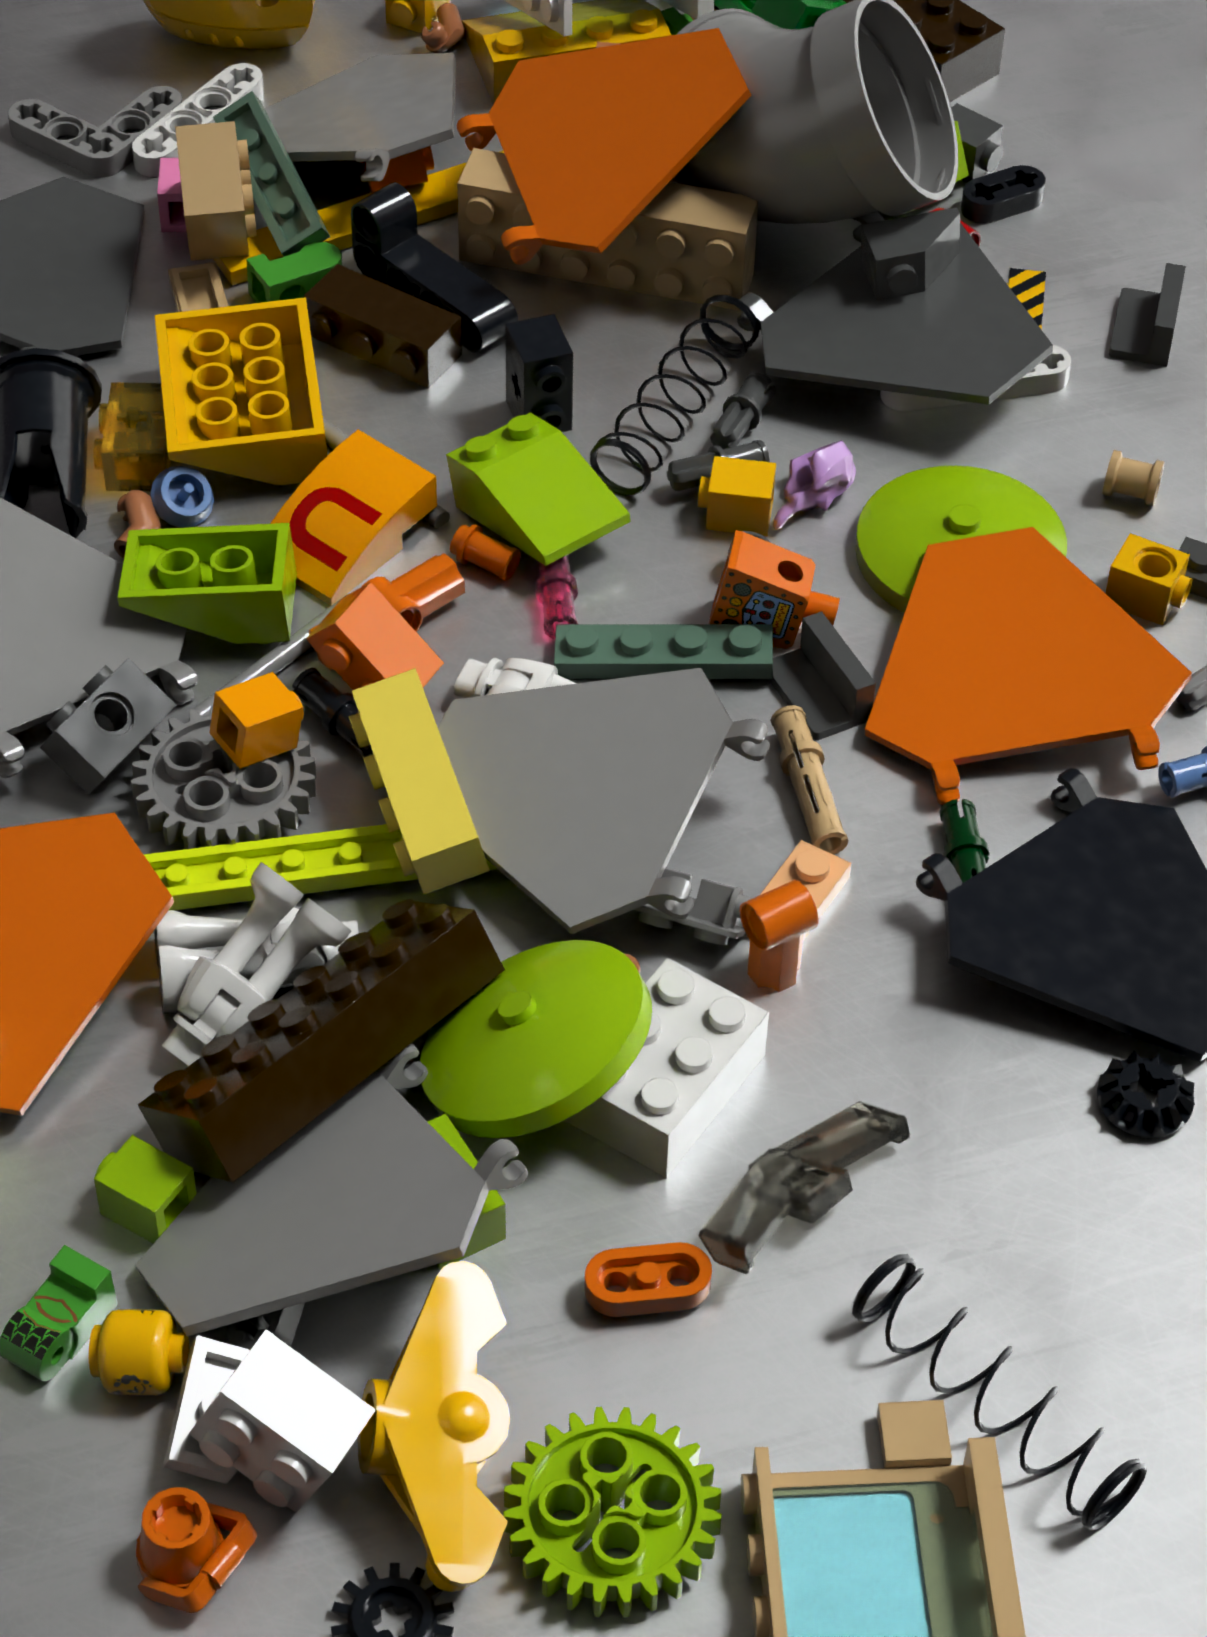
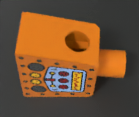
(768, 587)

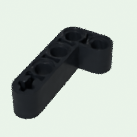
(395, 254)

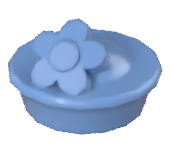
(182, 496)

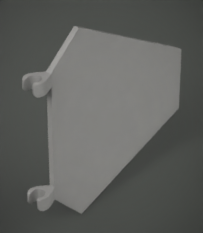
(371, 112)
(65, 626)
(593, 786)
(328, 1210)

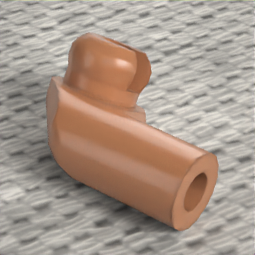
(446, 31)
(139, 514)

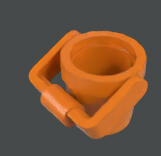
(184, 1550)

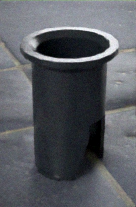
(45, 427)

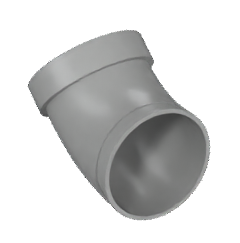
(836, 117)

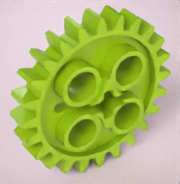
(660, 1541)

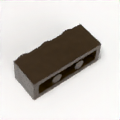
(384, 325)

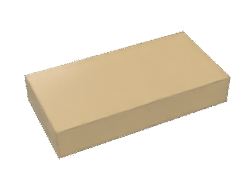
(197, 287)

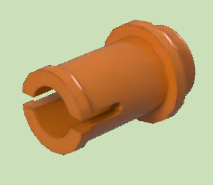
(473, 546)

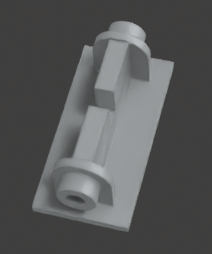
(712, 914)

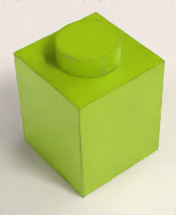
(143, 1188)

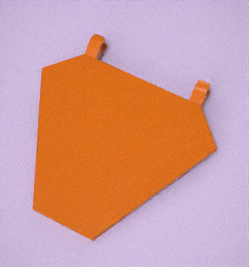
(605, 132)
(1015, 658)
(70, 924)

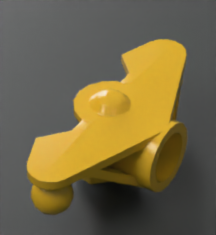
(441, 1425)

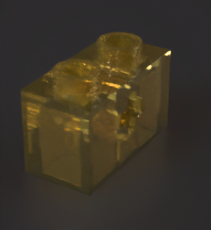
(133, 437)

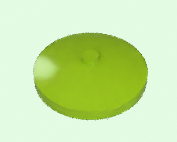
(938, 508)
(538, 1040)

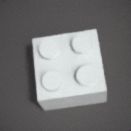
(281, 1423)

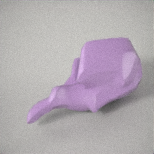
(816, 480)

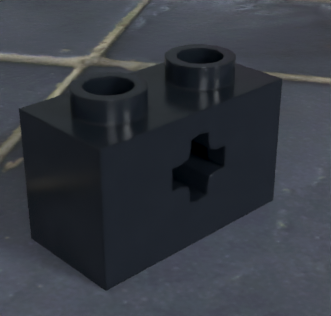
(539, 371)

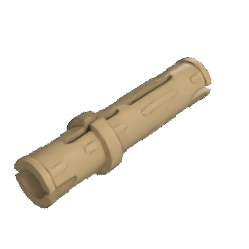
(793, 738)

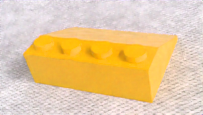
(505, 39)
(242, 390)

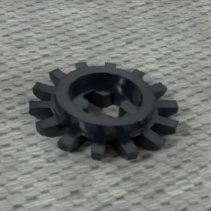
(399, 1593)

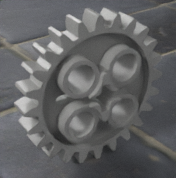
(203, 796)

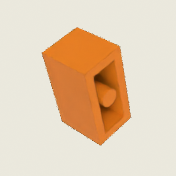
(371, 641)

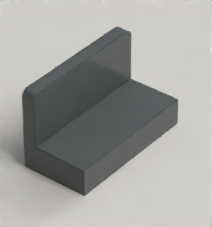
(1147, 320)
(824, 680)

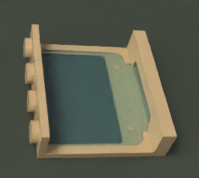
(883, 1550)

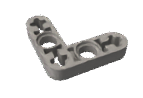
(95, 149)

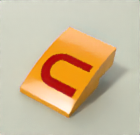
(353, 514)

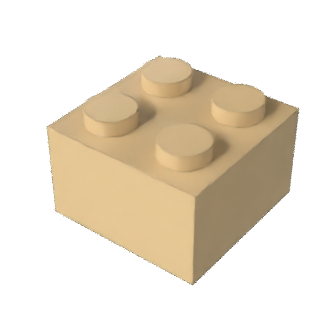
(215, 190)

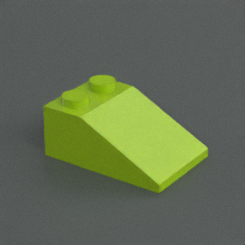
(533, 489)
(214, 579)

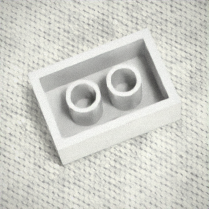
(689, 1068)

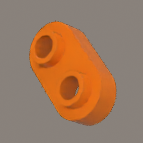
(647, 1279)

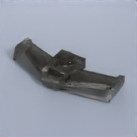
(797, 1180)

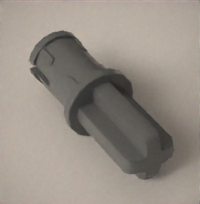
(742, 411)
(688, 471)

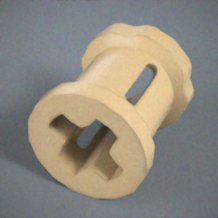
(1133, 478)

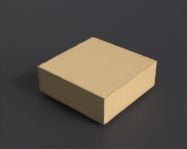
(913, 1434)

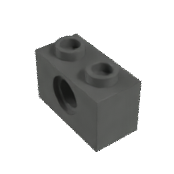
(85, 748)

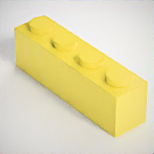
(419, 783)

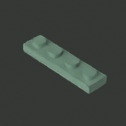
(274, 178)
(645, 649)

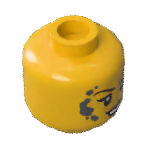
(137, 1352)

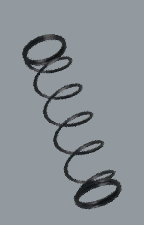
(709, 333)
(1096, 1502)

